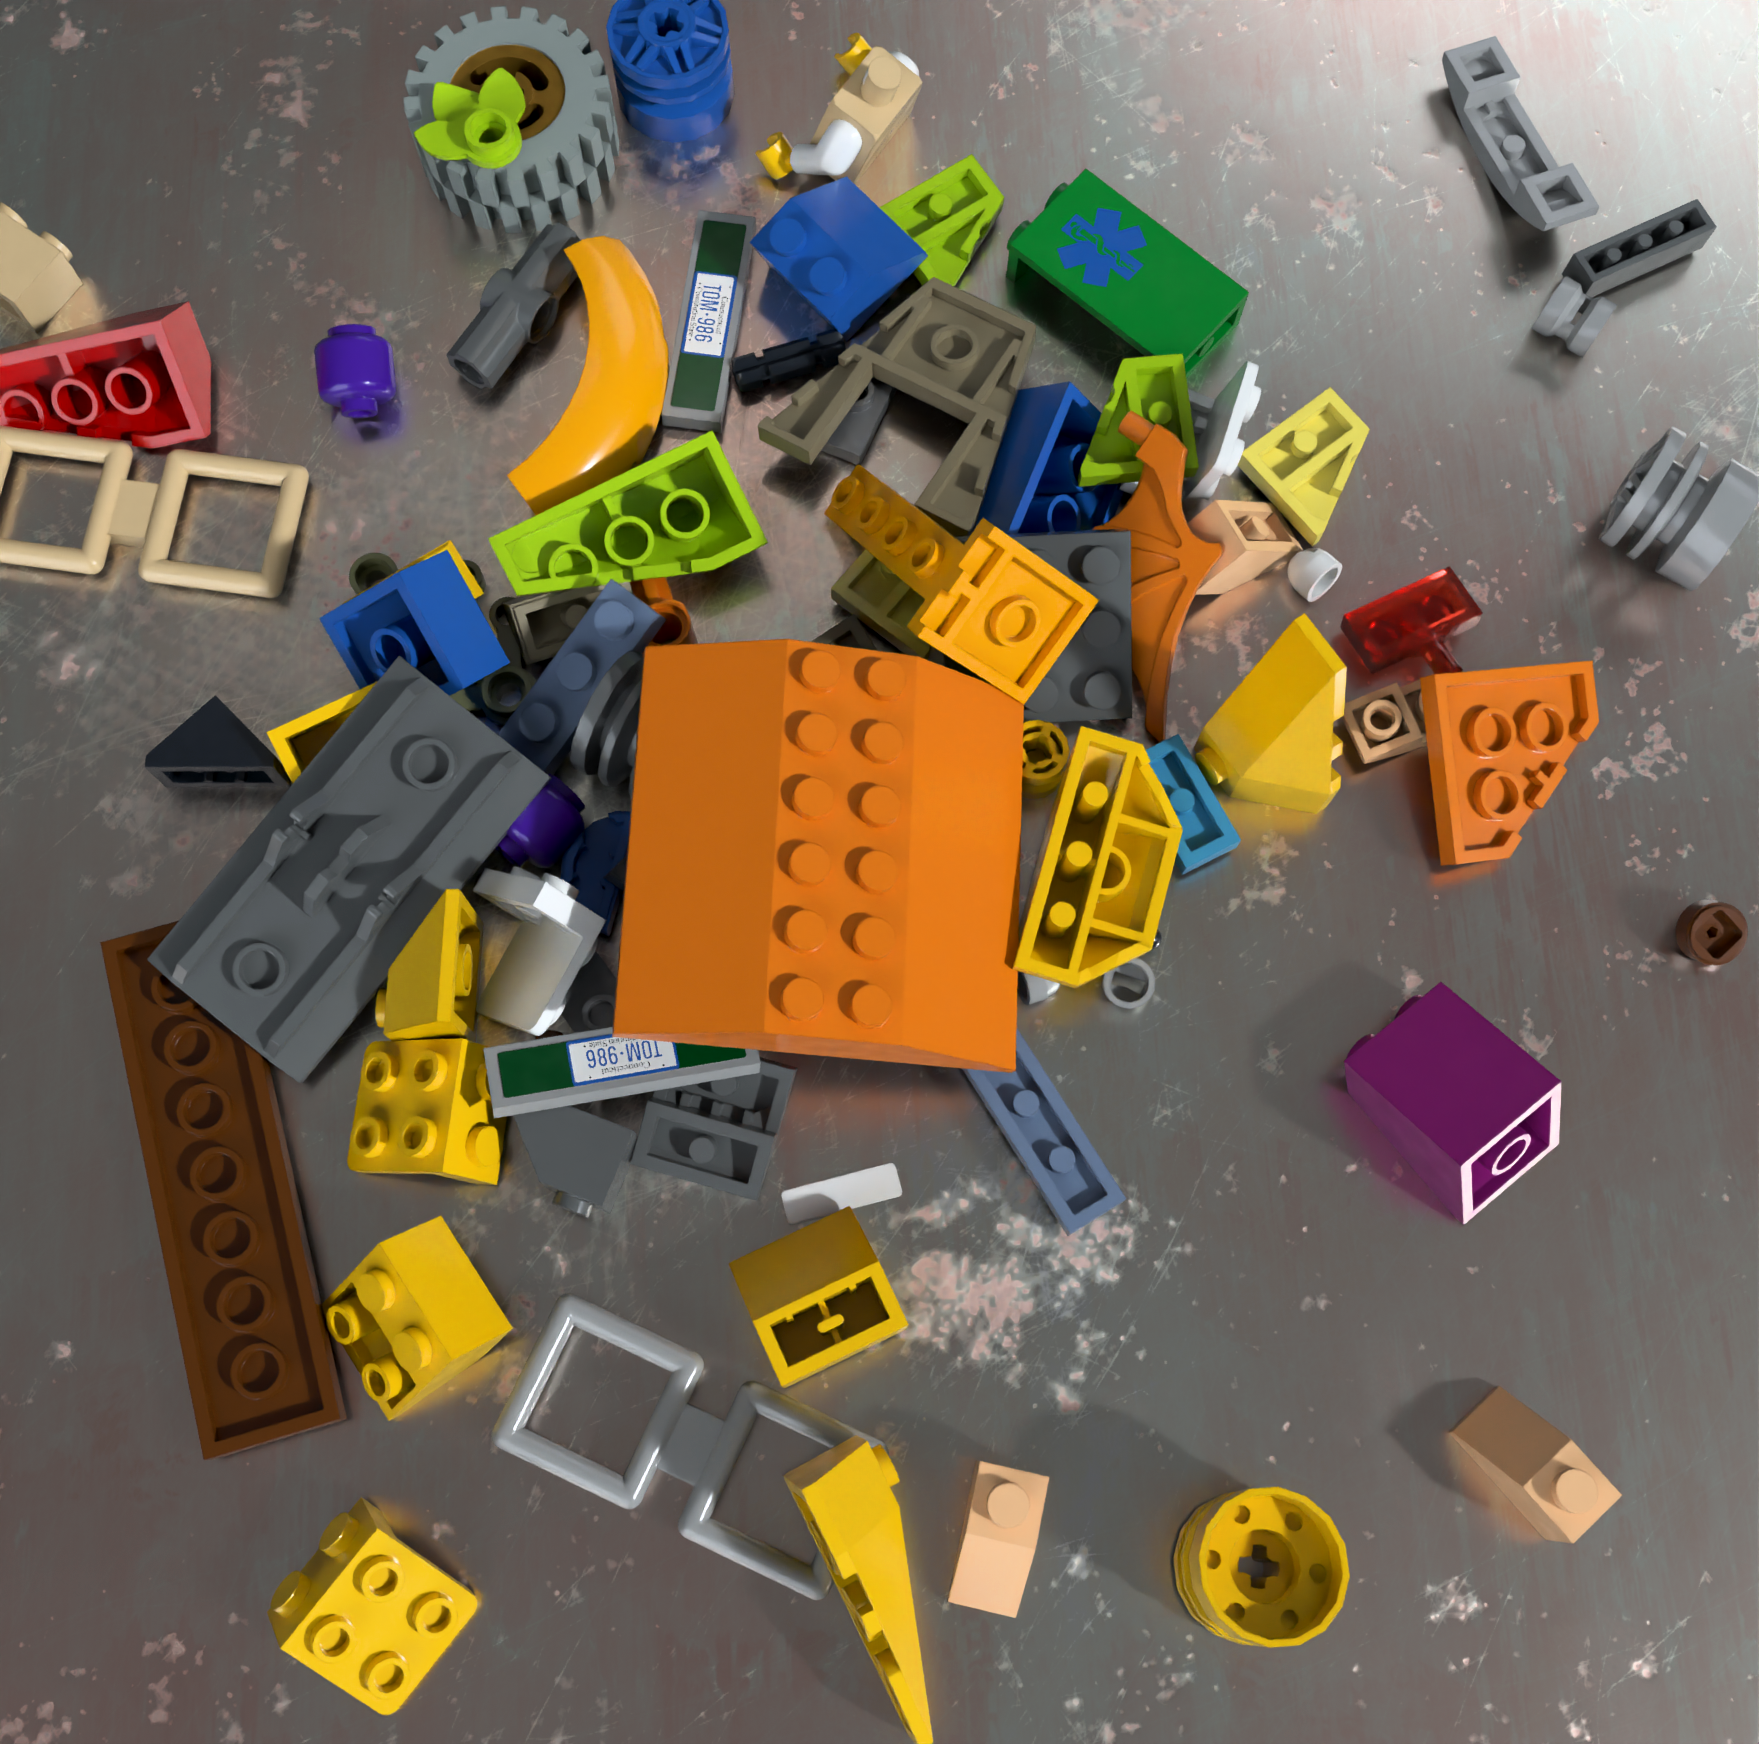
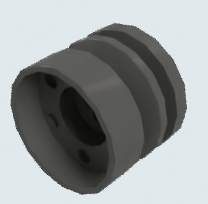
(609, 724)

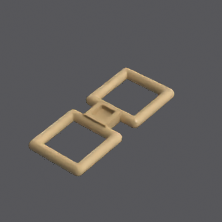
(148, 512)

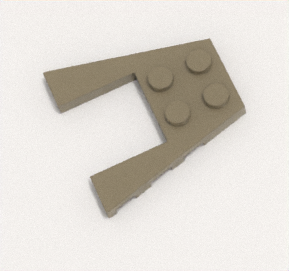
(945, 353)

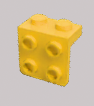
(426, 1112)
(369, 1610)

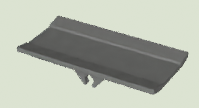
(348, 869)

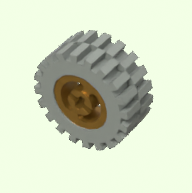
(564, 129)

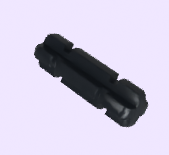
(788, 360)

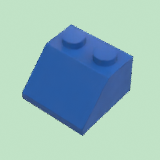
(838, 253)
(425, 619)

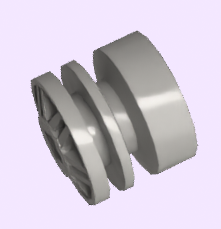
(1682, 509)

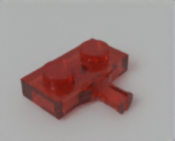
(1413, 623)

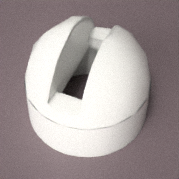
(1313, 572)

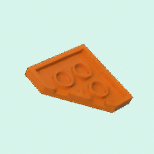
(1501, 749)

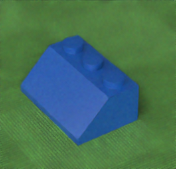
(1040, 464)

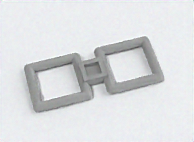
(676, 1439)

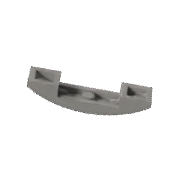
(1507, 142)

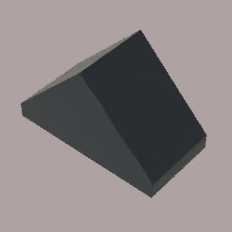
(215, 751)

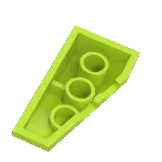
(645, 524)

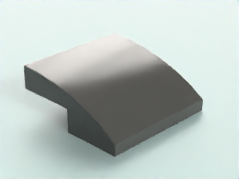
(717, 1129)

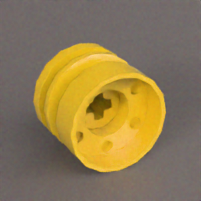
(1301, 1561)

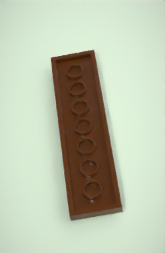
(223, 1212)

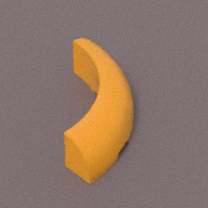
(619, 386)

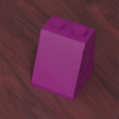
(1455, 1099)

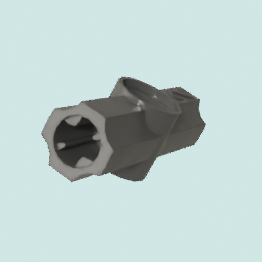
(516, 308)

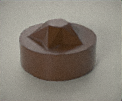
(1711, 932)

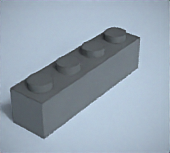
(1641, 248)

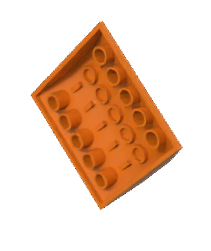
(823, 856)

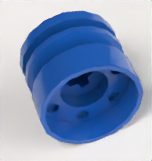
(671, 66)

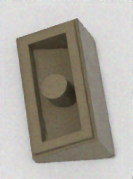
(547, 619)

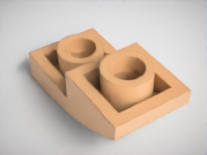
(1386, 721)

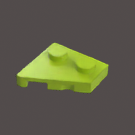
(1157, 392)

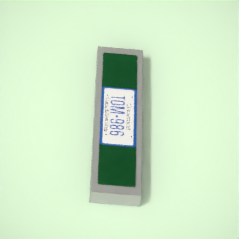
(709, 321)
(601, 1067)

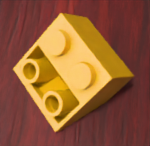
(818, 1296)
(414, 1316)

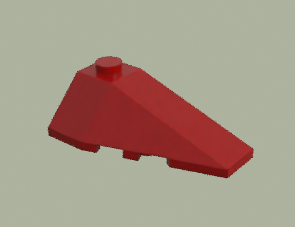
(113, 379)

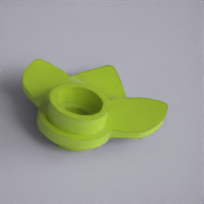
(473, 119)

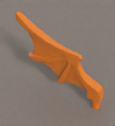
(1165, 561)

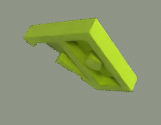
(948, 218)

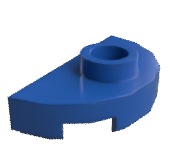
(592, 858)

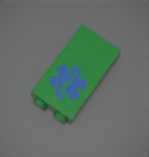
(1128, 271)

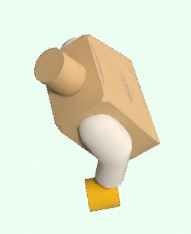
(857, 119)

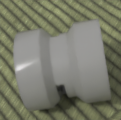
(1563, 307)

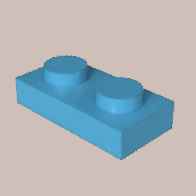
(1205, 825)

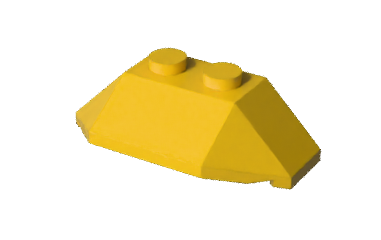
(1099, 865)

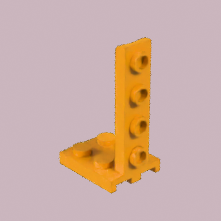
(984, 599)

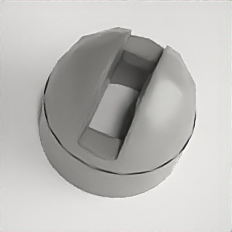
(1124, 996)

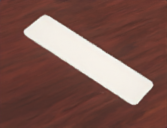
(834, 1194)

